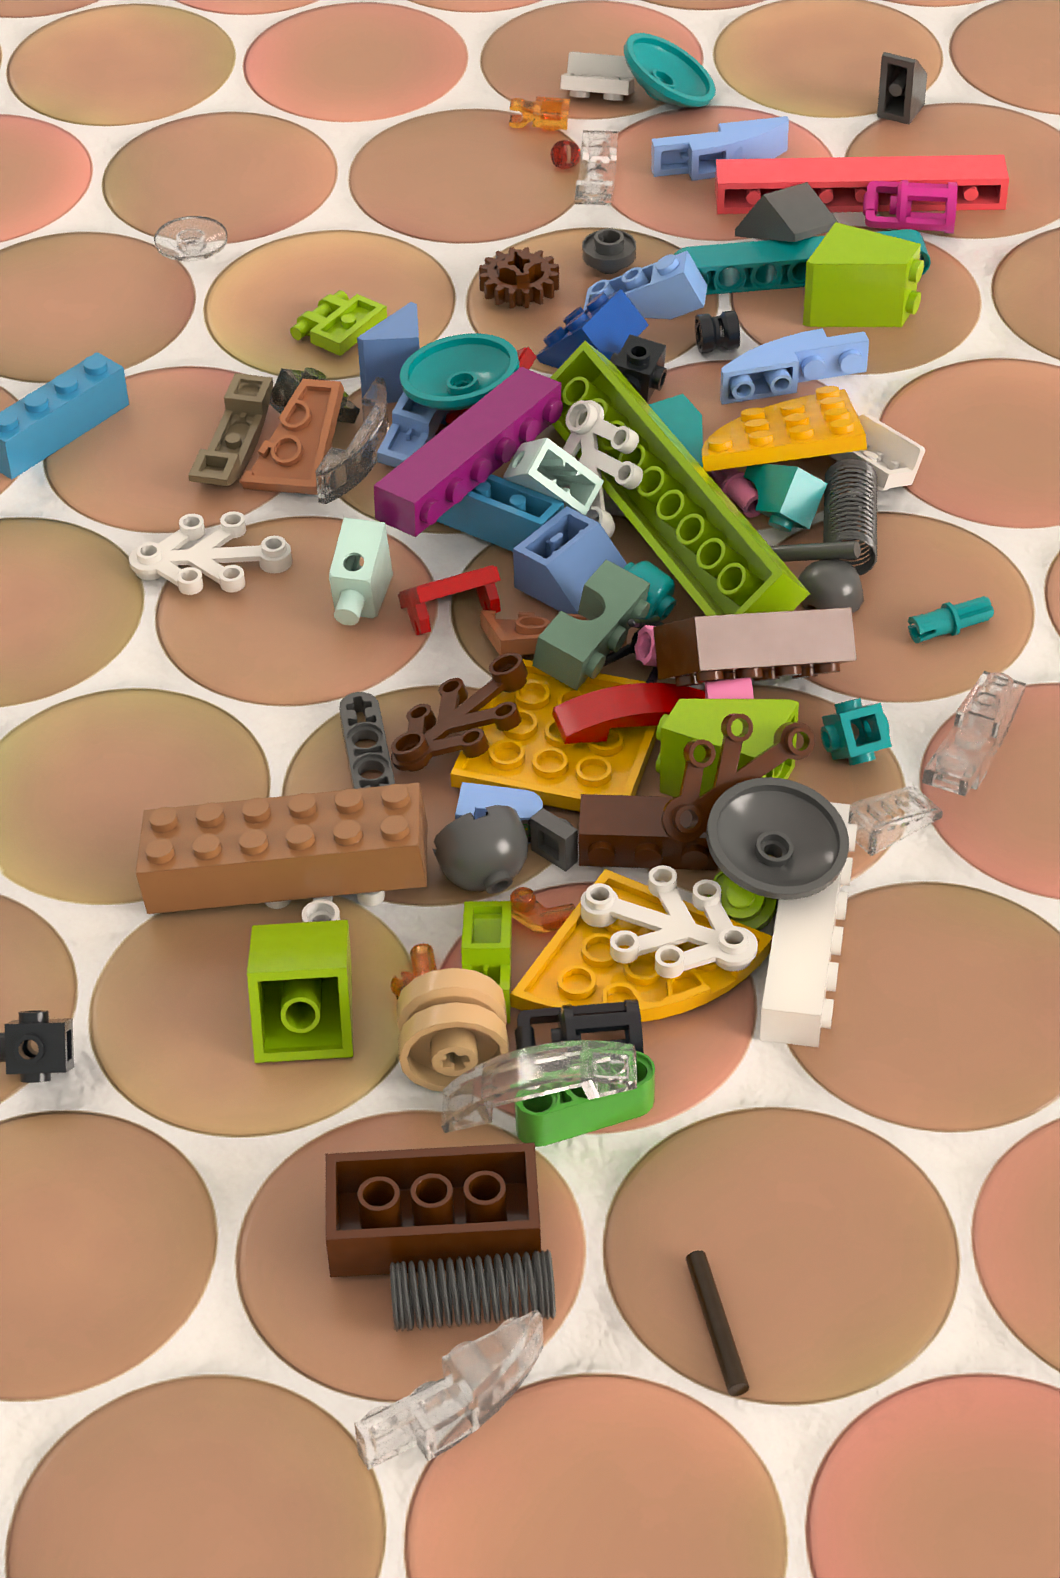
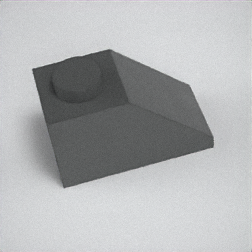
(901, 88)

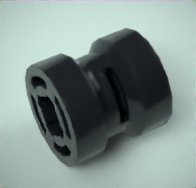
(717, 331)

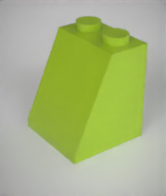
(861, 280)
(703, 720)
(300, 991)

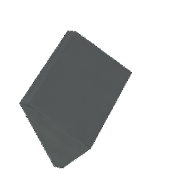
(787, 216)

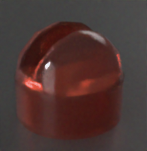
(560, 154)

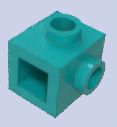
(868, 734)

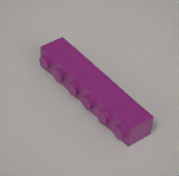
(467, 451)

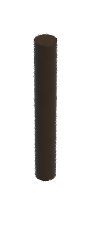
(717, 1323)

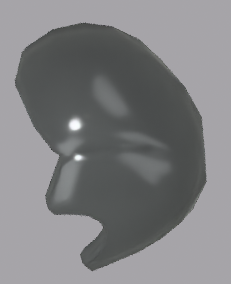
(832, 585)

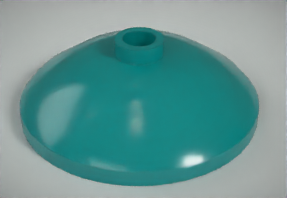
(668, 71)
(457, 370)

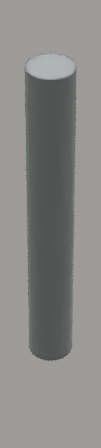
(818, 551)

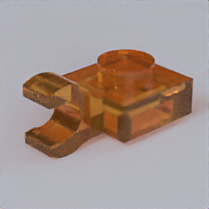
(544, 112)

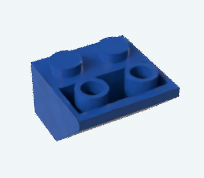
(603, 325)

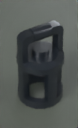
(583, 1019)

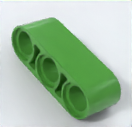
(571, 1114)

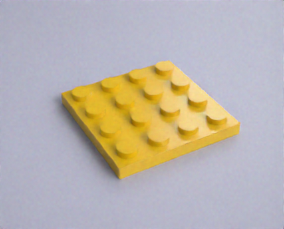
(539, 761)

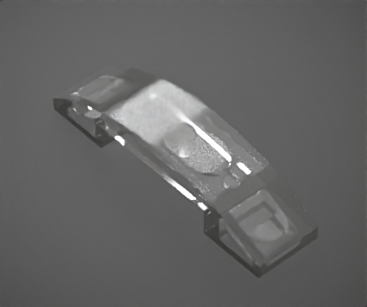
(597, 168)
(346, 468)
(536, 1071)

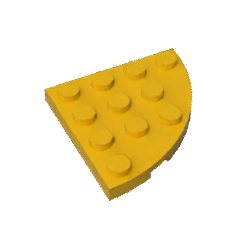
(787, 431)
(580, 970)

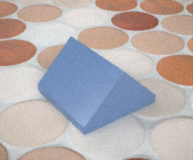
(386, 349)

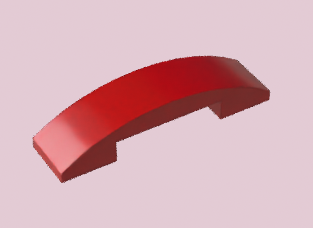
(627, 705)

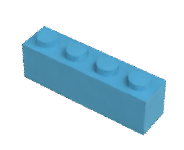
(60, 412)
(501, 512)

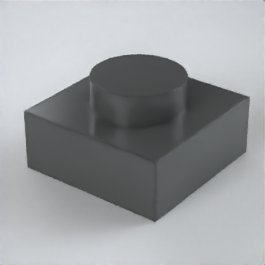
(554, 839)

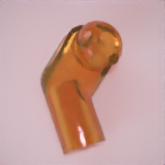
(535, 915)
(422, 962)

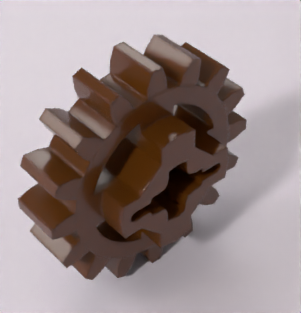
(519, 277)

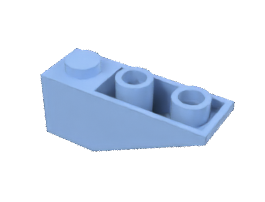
(660, 289)

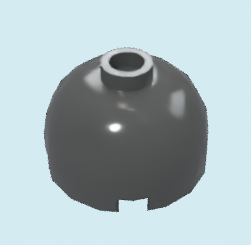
(483, 851)

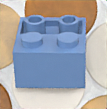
(562, 558)

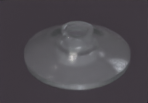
(190, 238)

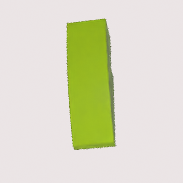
(488, 942)

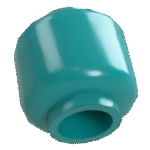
(660, 590)

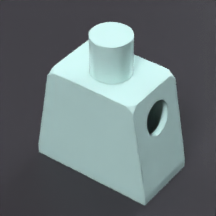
(549, 468)
(356, 588)

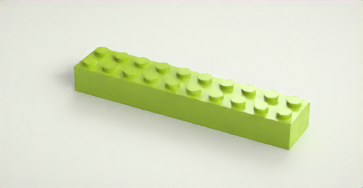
(677, 503)

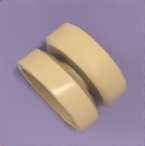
(449, 1025)

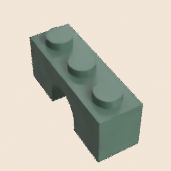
(578, 648)

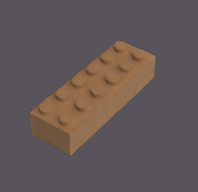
(283, 848)

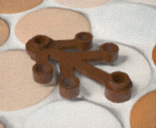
(416, 746)
(727, 772)

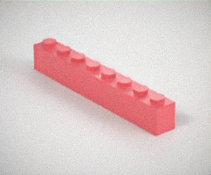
(844, 180)

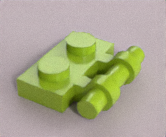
(338, 321)

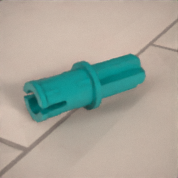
(949, 619)

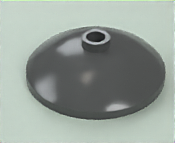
(779, 821)

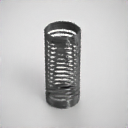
(851, 509)
(460, 1290)

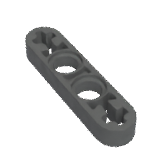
(368, 758)

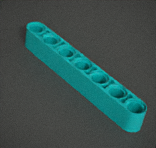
(780, 262)

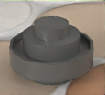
(609, 250)

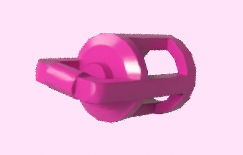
(901, 206)

